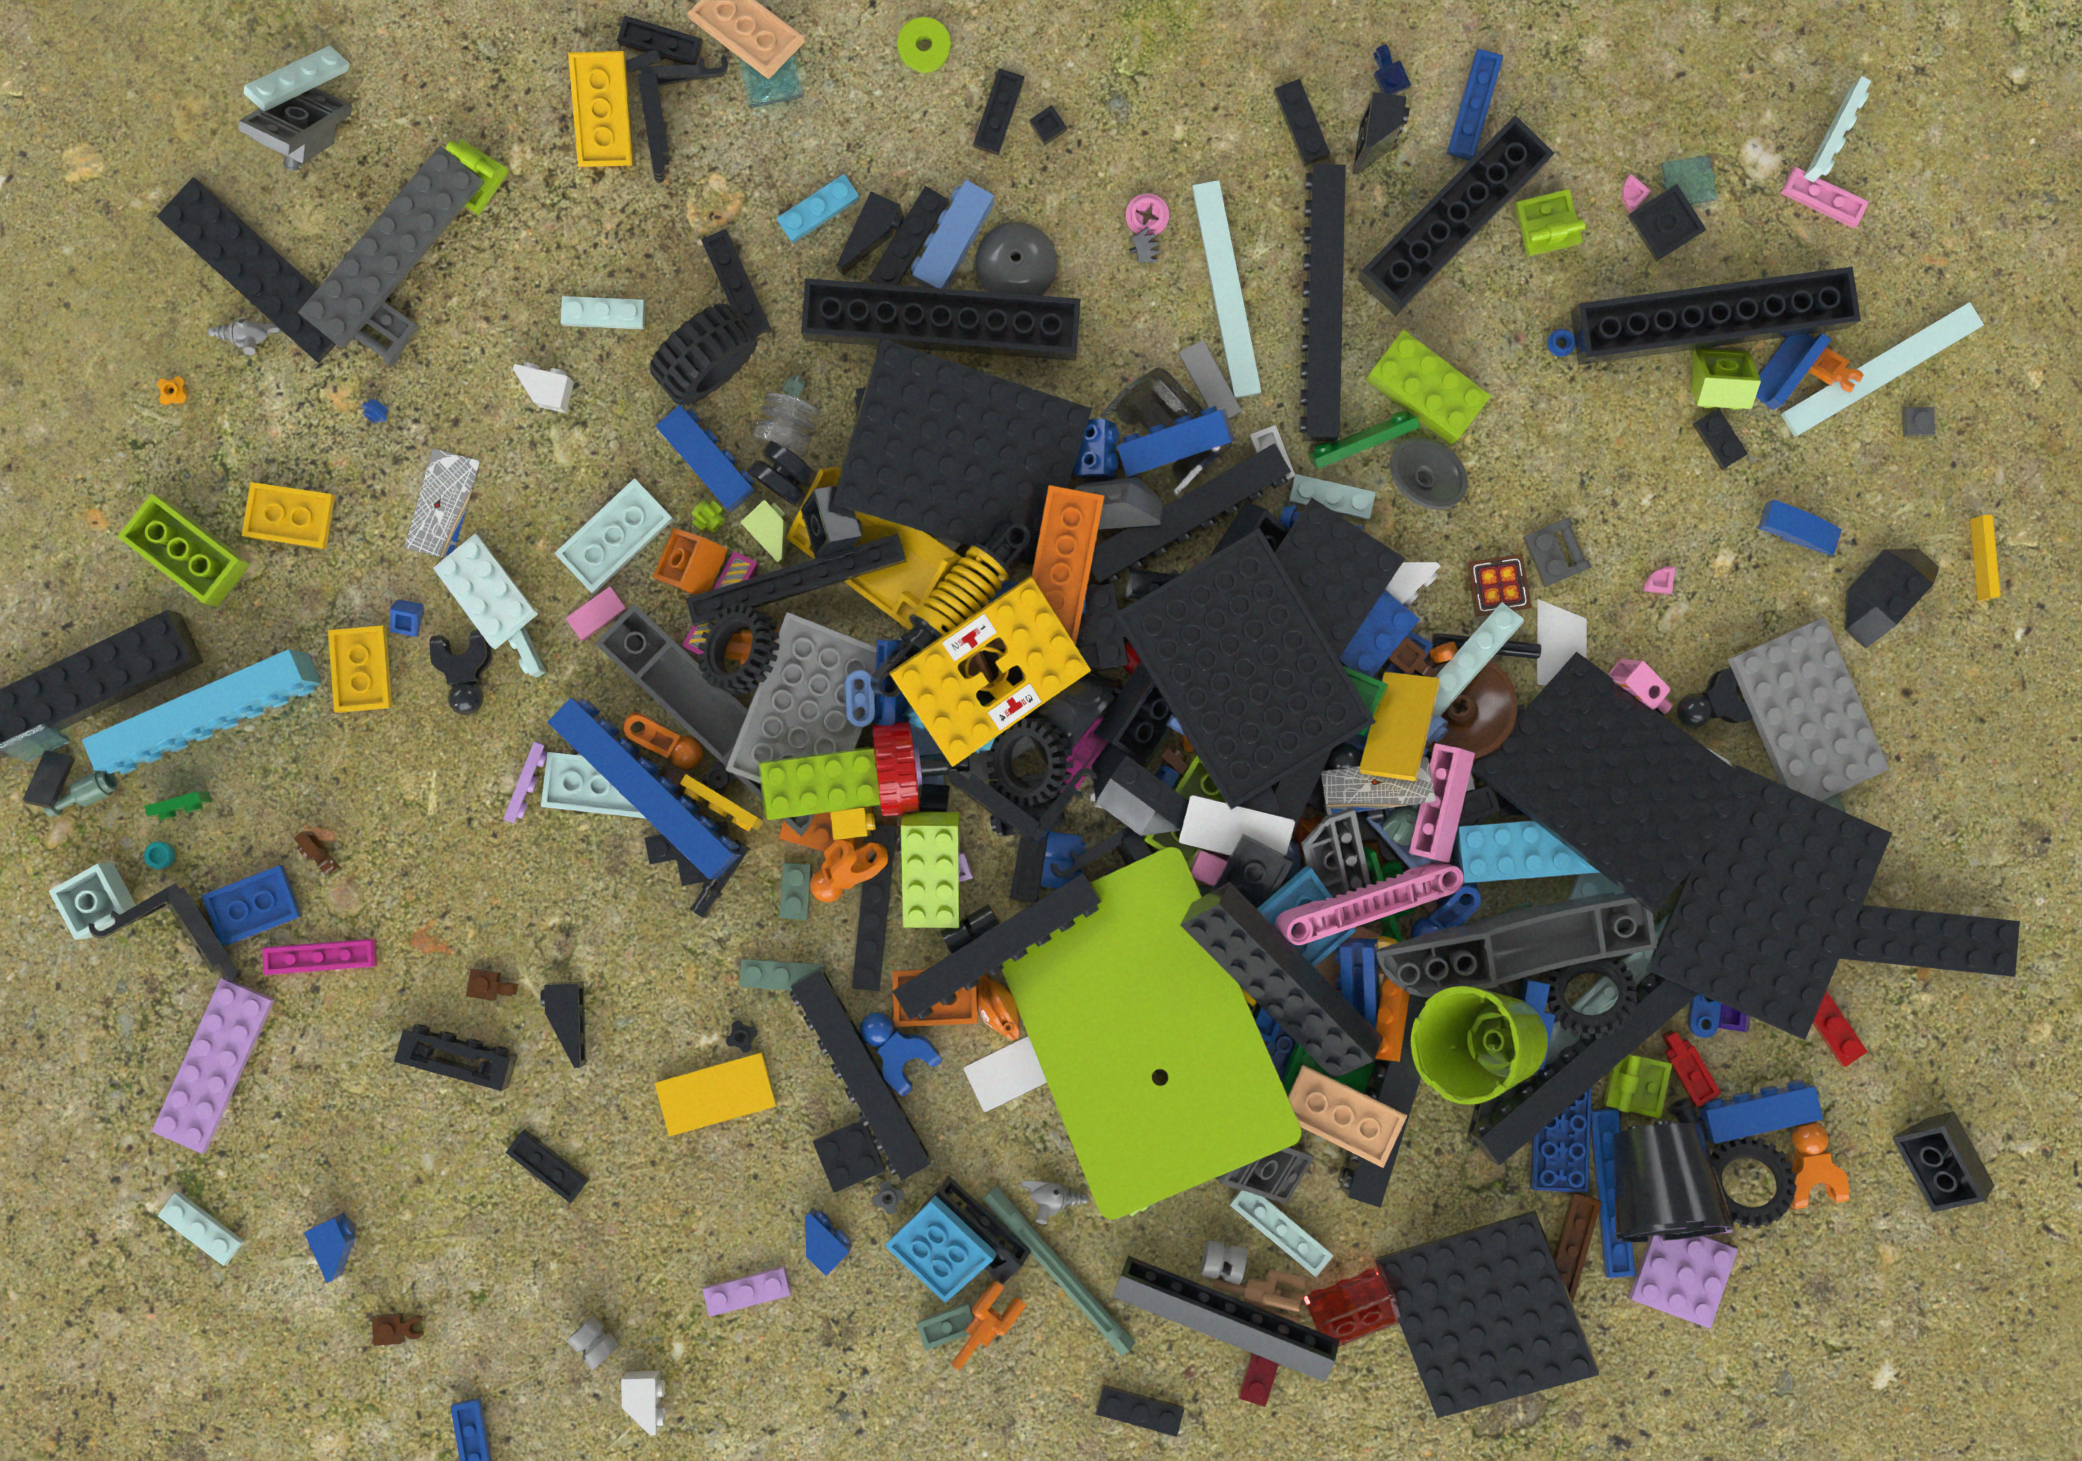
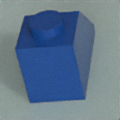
(331, 1245)

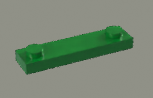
(1329, 453)

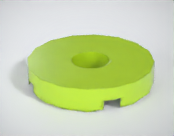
(918, 30)

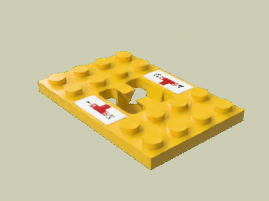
(948, 700)

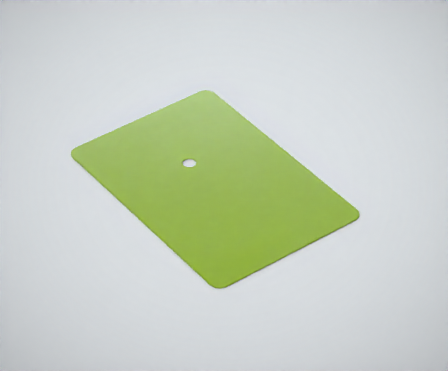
(1141, 997)

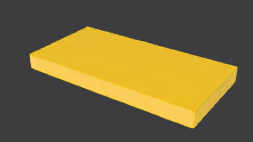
(601, 108)
(1401, 727)
(715, 1094)

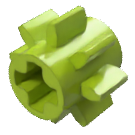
(708, 516)

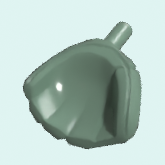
(1401, 824)

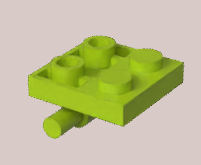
(484, 167)
(1549, 223)
(1638, 1085)

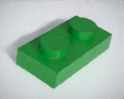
(168, 808)

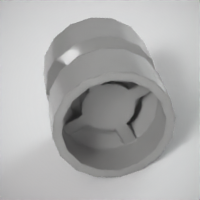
(1214, 1265)
(593, 1342)

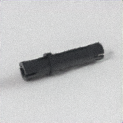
(701, 906)

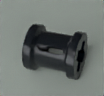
(1684, 1112)

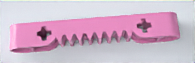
(1368, 904)

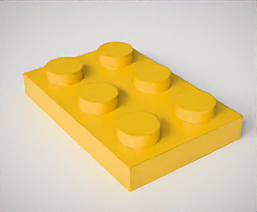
(288, 515)
(360, 669)
(720, 804)

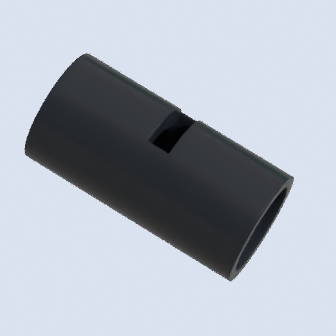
(970, 928)

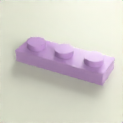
(526, 782)
(746, 1291)

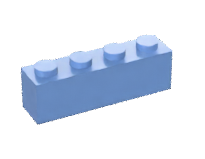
(953, 237)

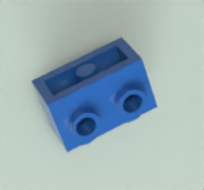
(1097, 451)

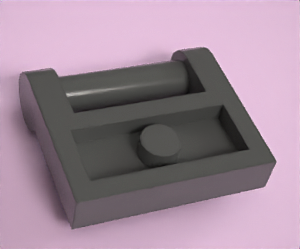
(393, 326)
(1548, 555)

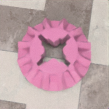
(1141, 204)

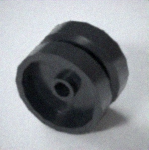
(785, 470)

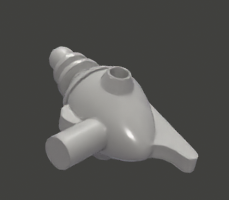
(244, 333)
(1052, 1198)

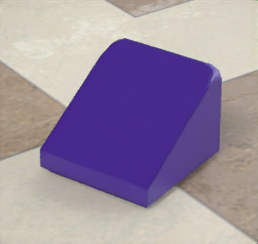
(1733, 1019)

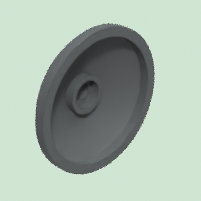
(1029, 275)
(1428, 473)

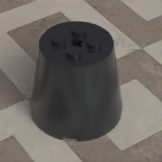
(1666, 1184)

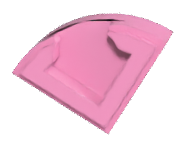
(1633, 193)
(1660, 581)

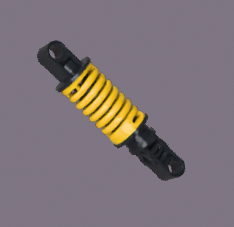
(956, 598)

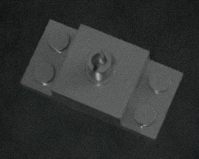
(298, 126)
(1271, 1176)

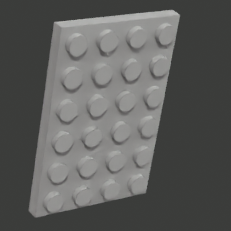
(803, 698)
(1808, 712)

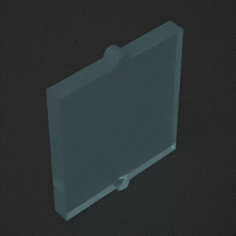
(1693, 177)
(34, 743)

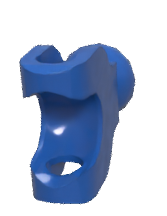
(1450, 912)
(896, 1048)

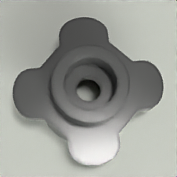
(888, 1189)

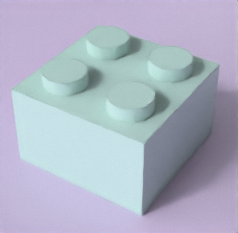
(91, 899)

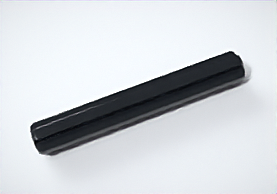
(1510, 648)

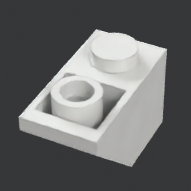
(546, 389)
(1410, 578)
(642, 1399)

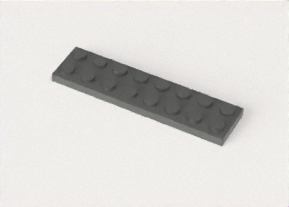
(391, 247)

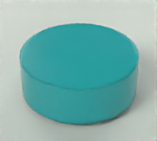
(159, 855)

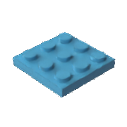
(1300, 890)
(940, 1249)

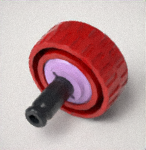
(902, 768)

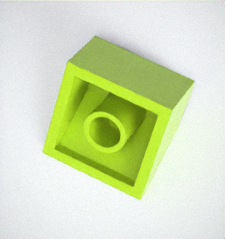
(1724, 379)

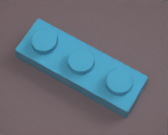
(818, 208)

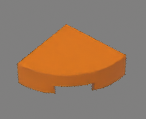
(1443, 652)

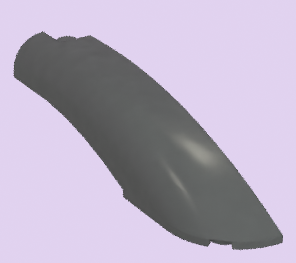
(680, 689)
(1519, 944)

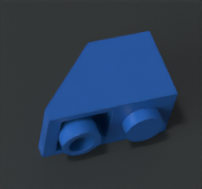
(823, 1243)

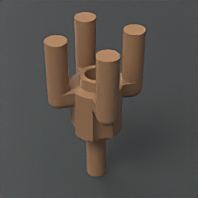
(1266, 1294)

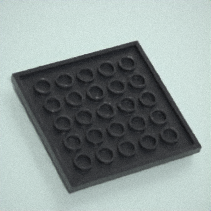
(1488, 1315)

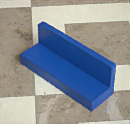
(1789, 367)
(888, 709)

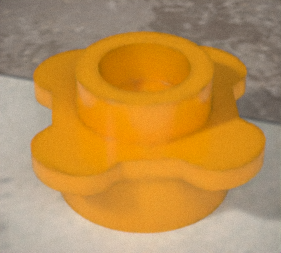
(179, 394)

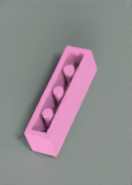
(1439, 819)

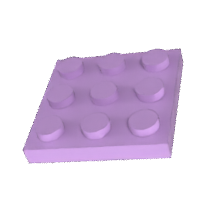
(1684, 1277)

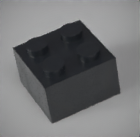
(829, 525)

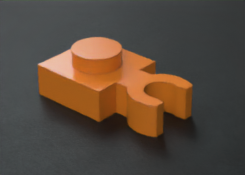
(1833, 367)

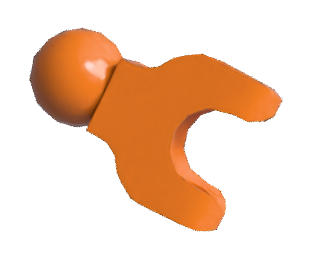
(683, 751)
(846, 868)
(1815, 1165)

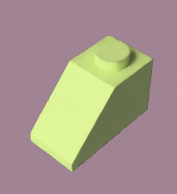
(768, 529)

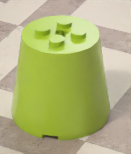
(1460, 1044)

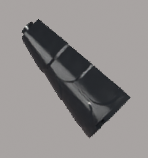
(1073, 708)

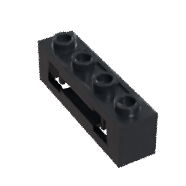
(412, 1044)
(986, 1227)

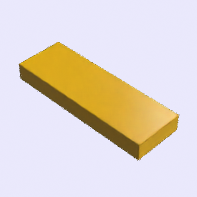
(1985, 557)

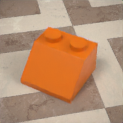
(690, 562)

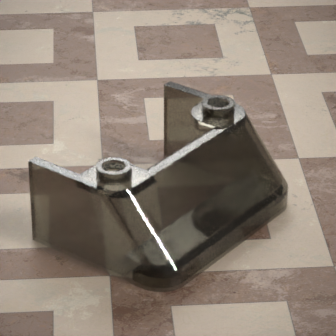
(1161, 400)

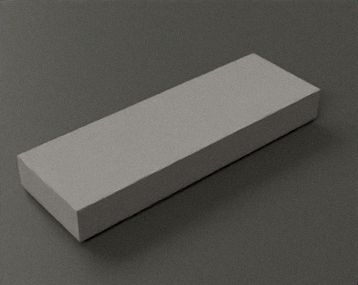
(1209, 379)

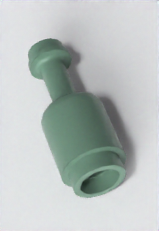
(86, 791)

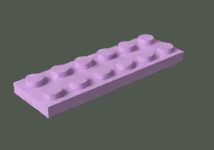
(213, 1065)

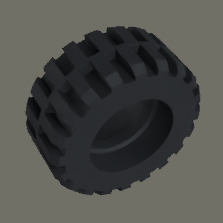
(703, 354)

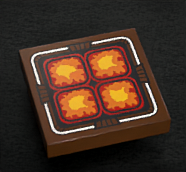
(1497, 582)

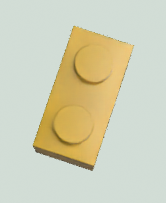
(852, 823)

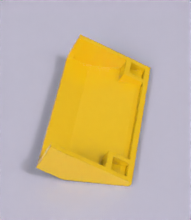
(896, 588)

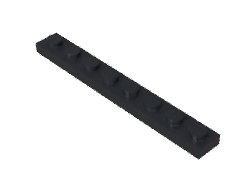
(798, 578)

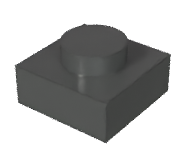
(1918, 421)

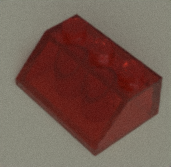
(1354, 1306)

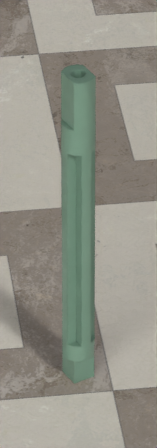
(1058, 1270)

